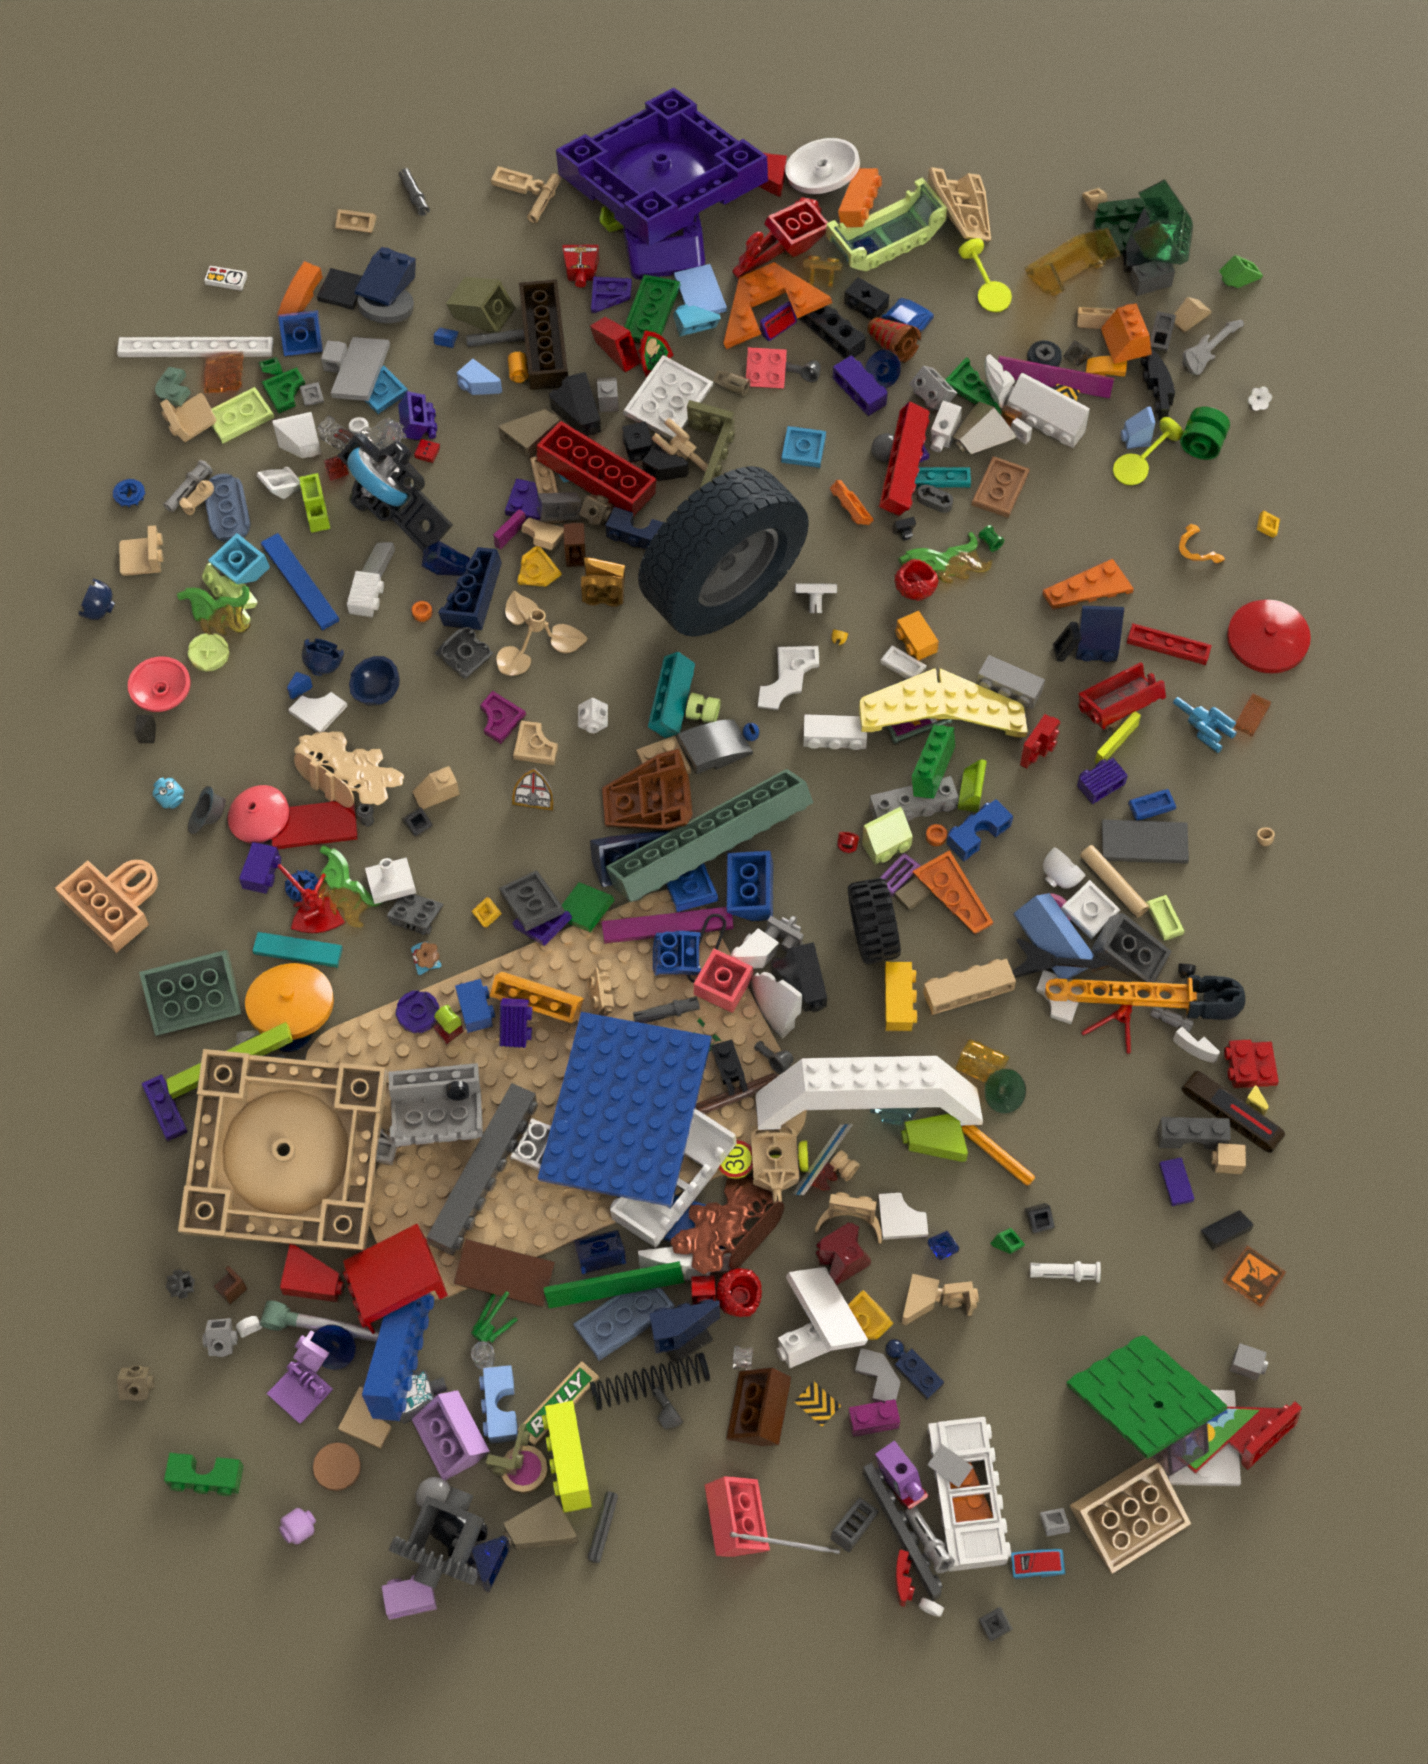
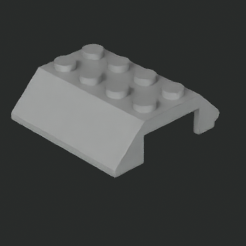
(426, 1114)

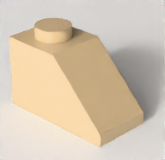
(436, 788)
(921, 1297)

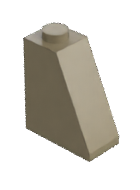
(526, 432)
(540, 1526)

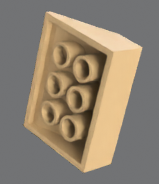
(1130, 1514)

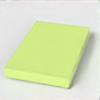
(240, 415)

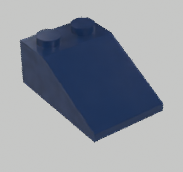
(386, 276)
(1100, 633)

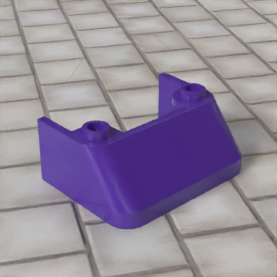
(666, 255)

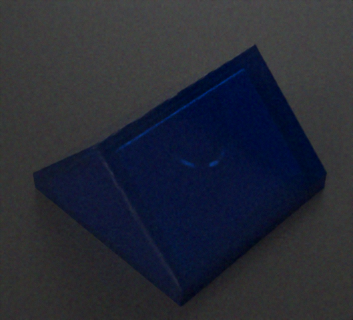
(600, 1251)
(490, 1558)

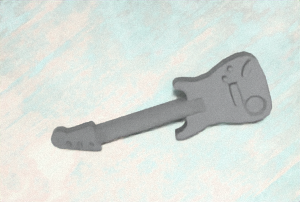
(1198, 356)

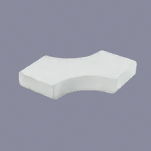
(772, 695)

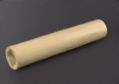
(1114, 881)

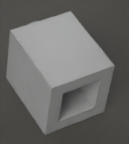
(333, 356)
(1249, 1362)

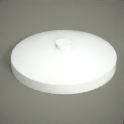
(822, 165)

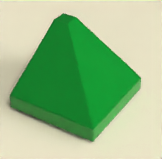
(271, 366)
(1007, 1241)

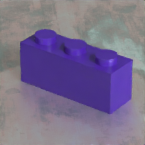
(860, 385)

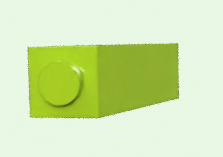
(936, 1137)

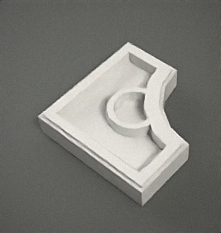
(797, 658)
(318, 712)
(1060, 1010)
(899, 1219)

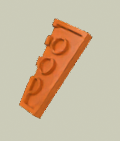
(1089, 585)
(953, 889)
(970, 1507)

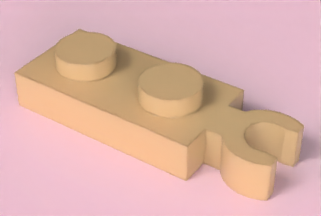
(516, 181)

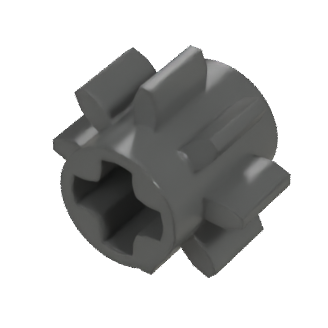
(180, 1284)

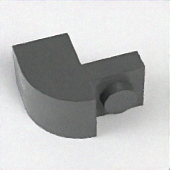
(1162, 331)

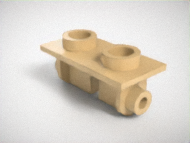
(599, 983)

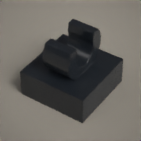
(904, 527)

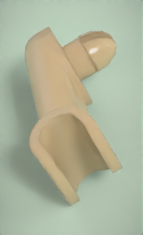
(200, 494)

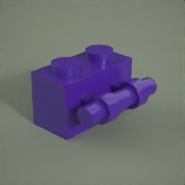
(417, 416)

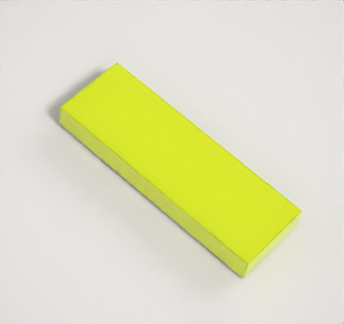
(1118, 737)

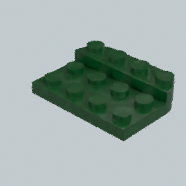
(1119, 218)

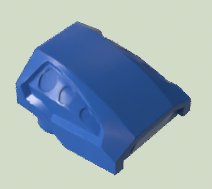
(909, 313)
(676, 953)

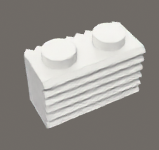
(364, 593)

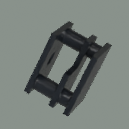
(637, 441)

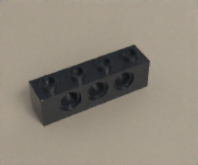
(835, 331)

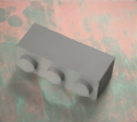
(1010, 681)

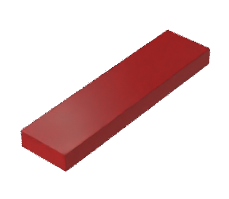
(1169, 644)

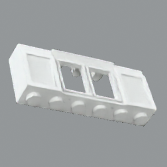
(707, 1146)
(976, 1541)

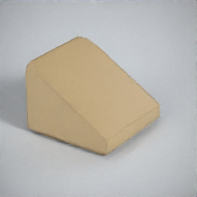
(1094, 198)

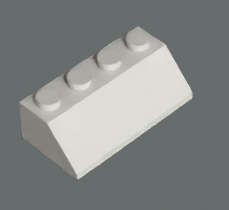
(1049, 410)

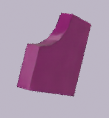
(501, 715)

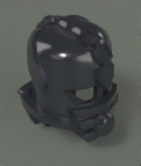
(449, 1527)

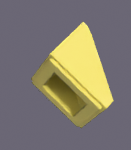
(1257, 1101)

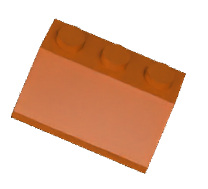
(1126, 334)

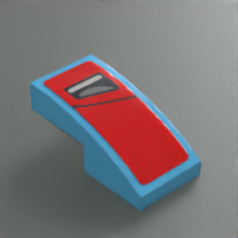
(1038, 1563)

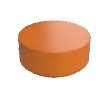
(422, 611)
(936, 835)

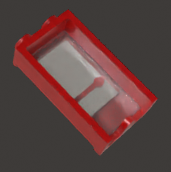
(1120, 695)

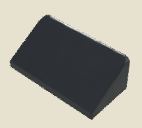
(1227, 1229)

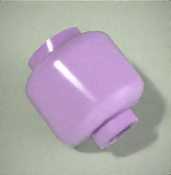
(297, 1526)

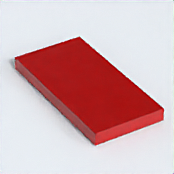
(317, 825)

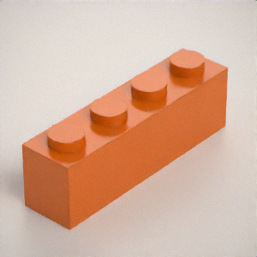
(860, 197)

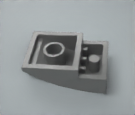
(714, 745)

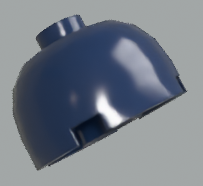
(97, 601)
(321, 656)

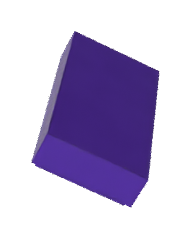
(1176, 1181)

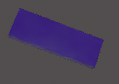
(164, 1108)

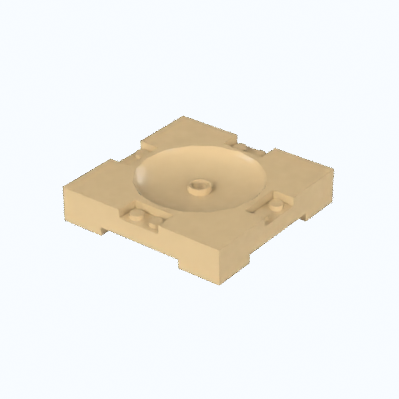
(314, 1193)

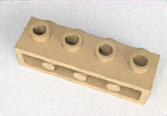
(969, 986)

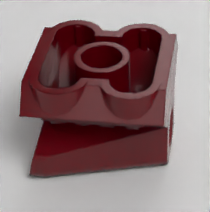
(843, 1253)

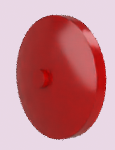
(1268, 636)

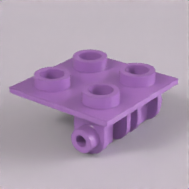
(299, 1391)

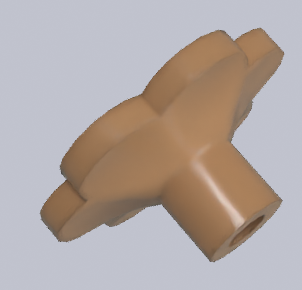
(427, 955)

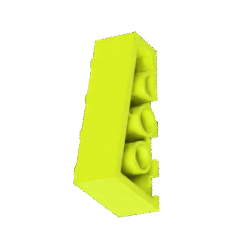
(568, 1456)

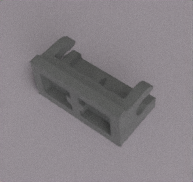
(559, 506)

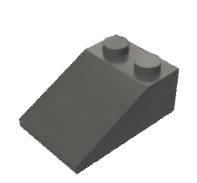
(1130, 949)

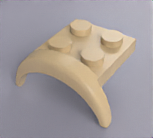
(845, 1205)

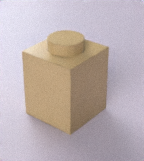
(1229, 1158)

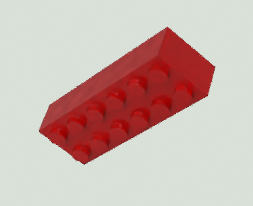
(595, 468)

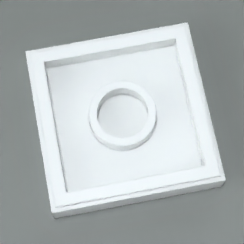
(1090, 909)

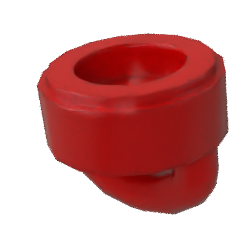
(849, 839)

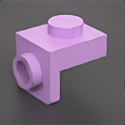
(309, 1353)

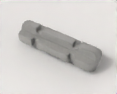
(1172, 1018)

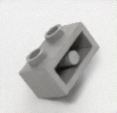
(932, 388)

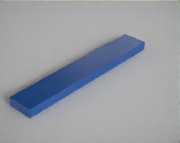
(300, 581)

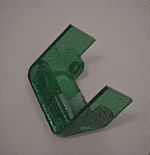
(1170, 226)

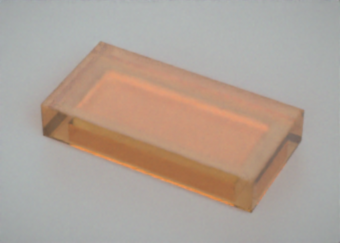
(1252, 714)

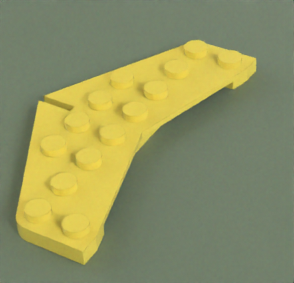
(949, 699)

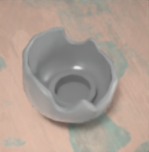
(434, 1488)

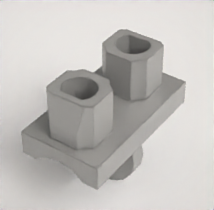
(786, 930)

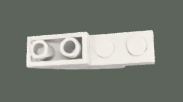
(661, 1256)

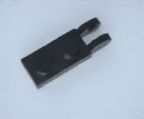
(729, 1065)

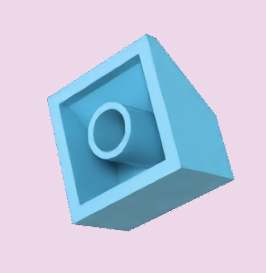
(240, 561)

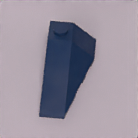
(612, 848)

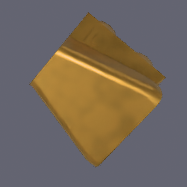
(603, 582)

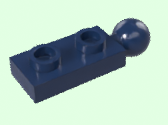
(914, 1369)

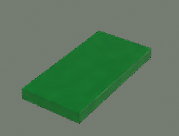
(651, 306)

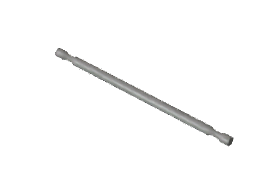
(785, 1543)

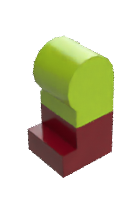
(448, 1025)

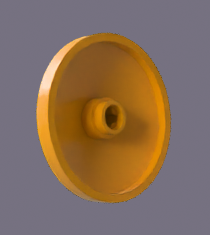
(290, 995)

